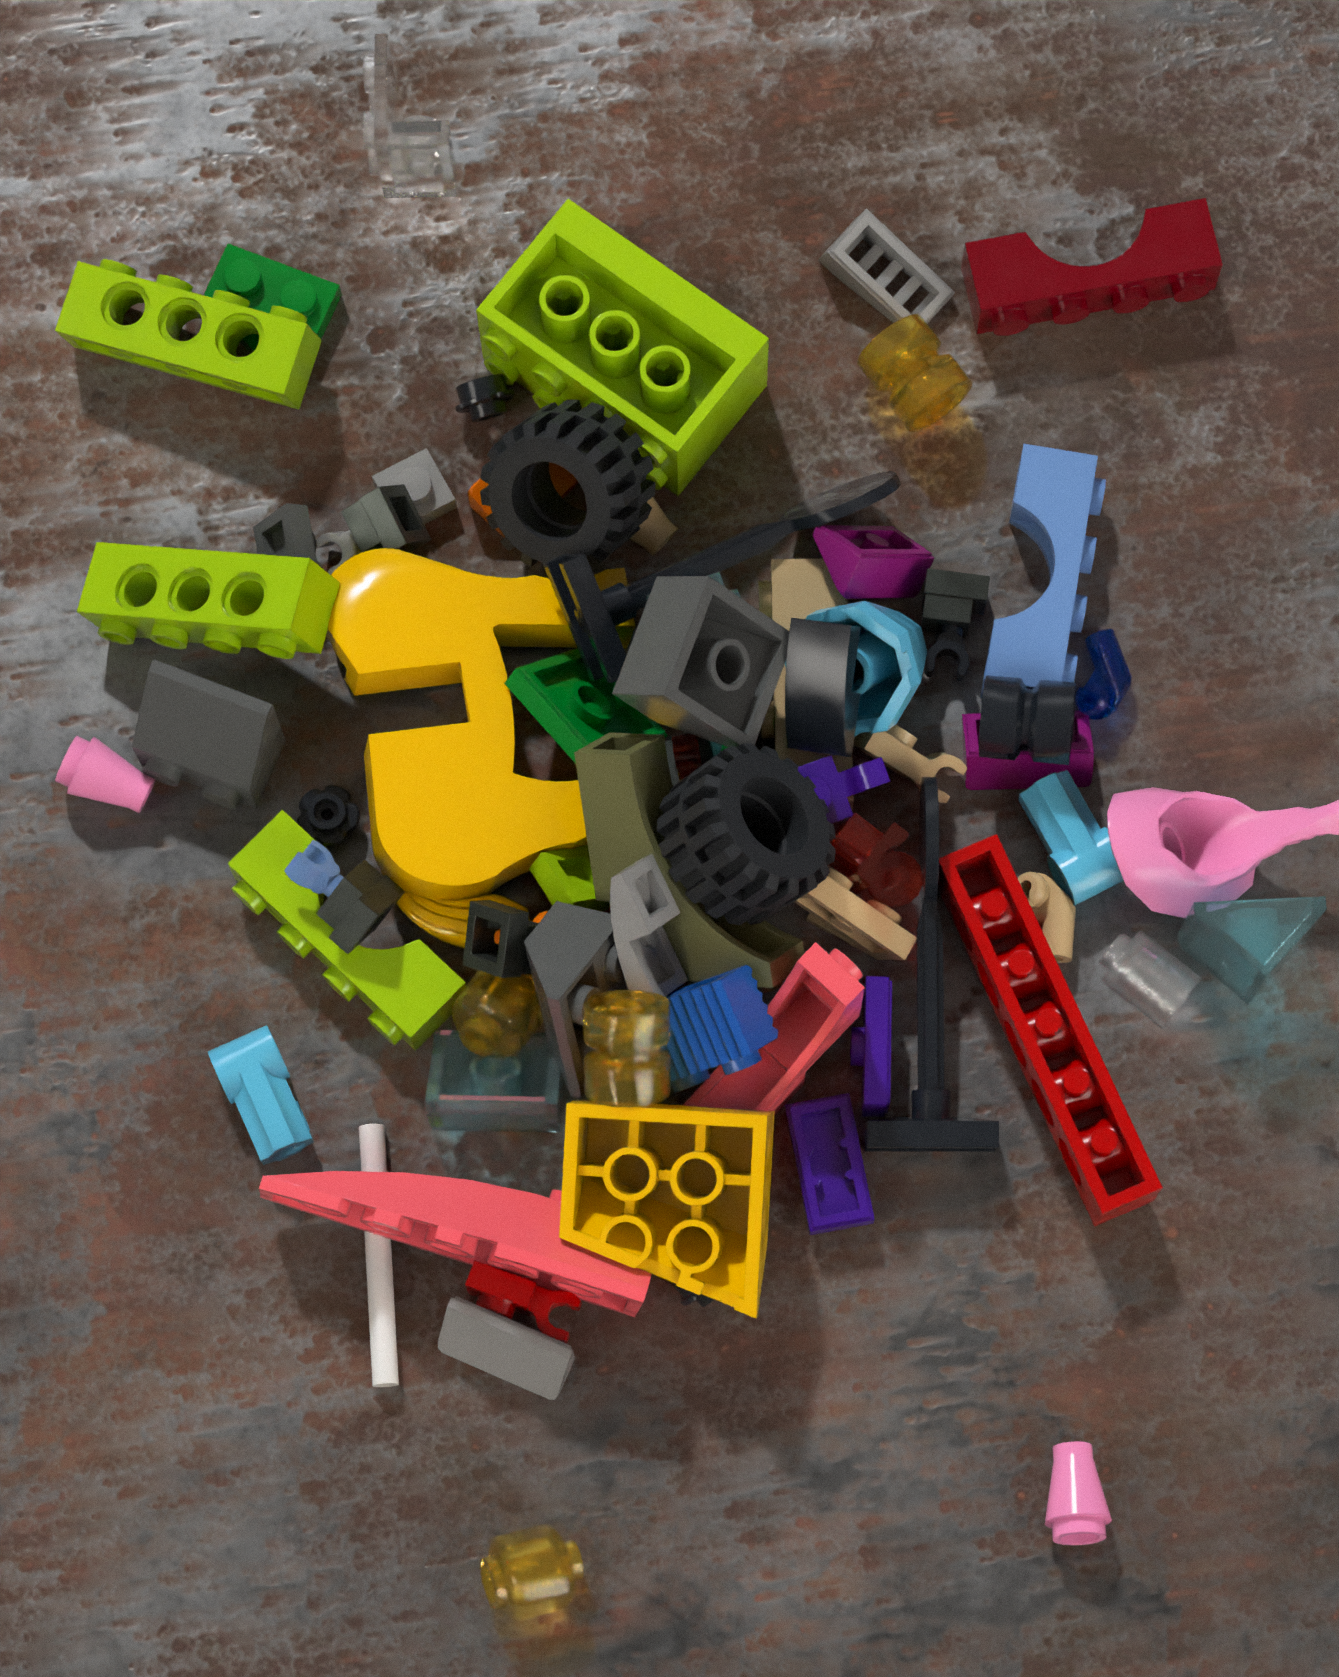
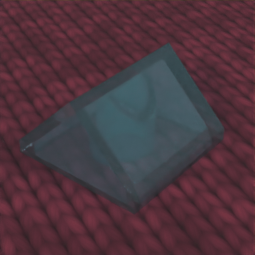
(1248, 939)
(493, 1090)

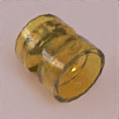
(910, 367)
(626, 1055)

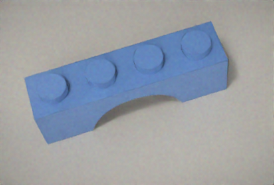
(1052, 507)

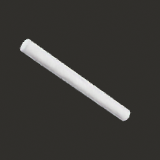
(379, 1272)

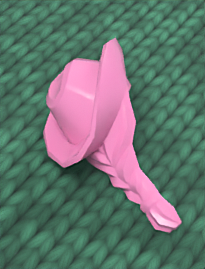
(1200, 844)

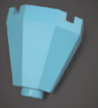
(887, 661)

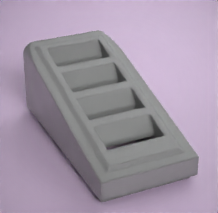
(873, 291)

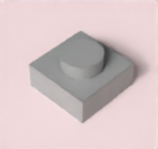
(423, 484)

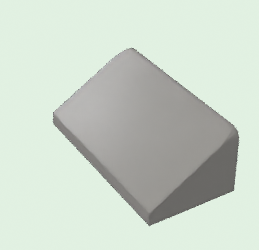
(505, 1348)

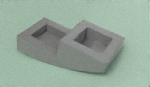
(638, 910)

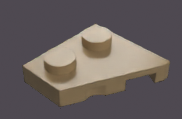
(863, 925)

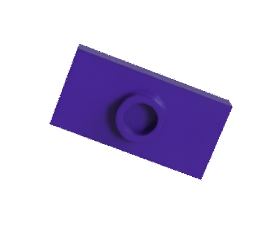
(872, 1046)
(829, 1164)

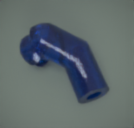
(1109, 680)

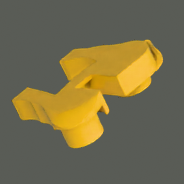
(445, 797)

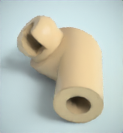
(1053, 912)

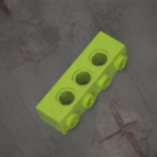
(272, 372)
(208, 599)

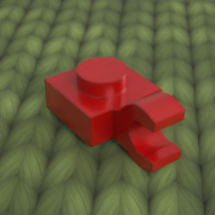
(509, 1293)

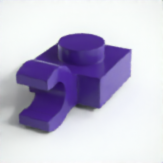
(836, 786)

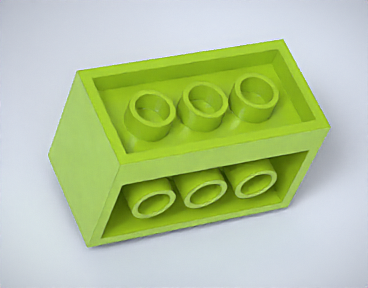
(621, 330)

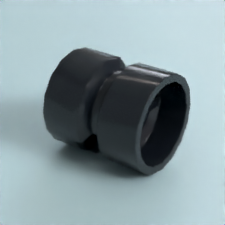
(1027, 720)

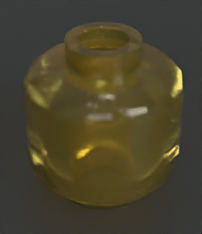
(497, 1014)
(531, 1572)

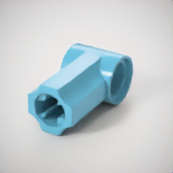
(1076, 844)
(256, 1081)

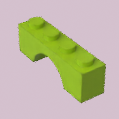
(402, 984)

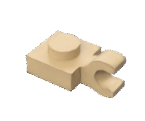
(897, 754)

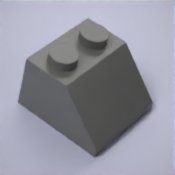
(703, 661)
(206, 736)

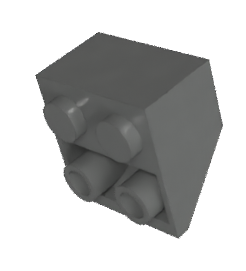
(569, 962)

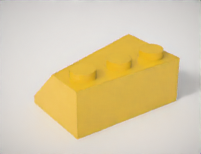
(672, 1193)

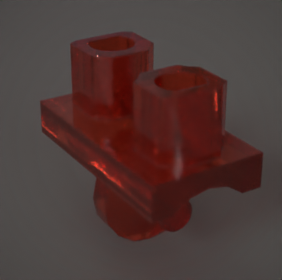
(870, 863)

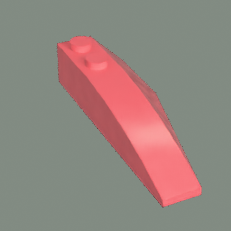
(466, 1224)

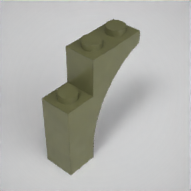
(621, 794)

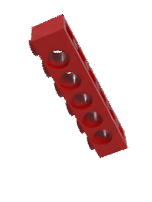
(1046, 1031)

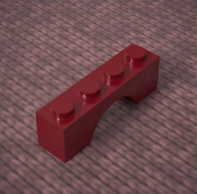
(1020, 285)

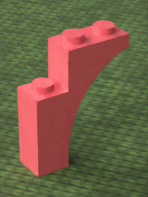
(810, 1015)

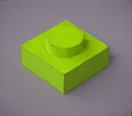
(567, 877)

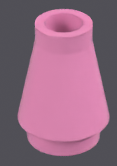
(102, 775)
(1076, 1498)

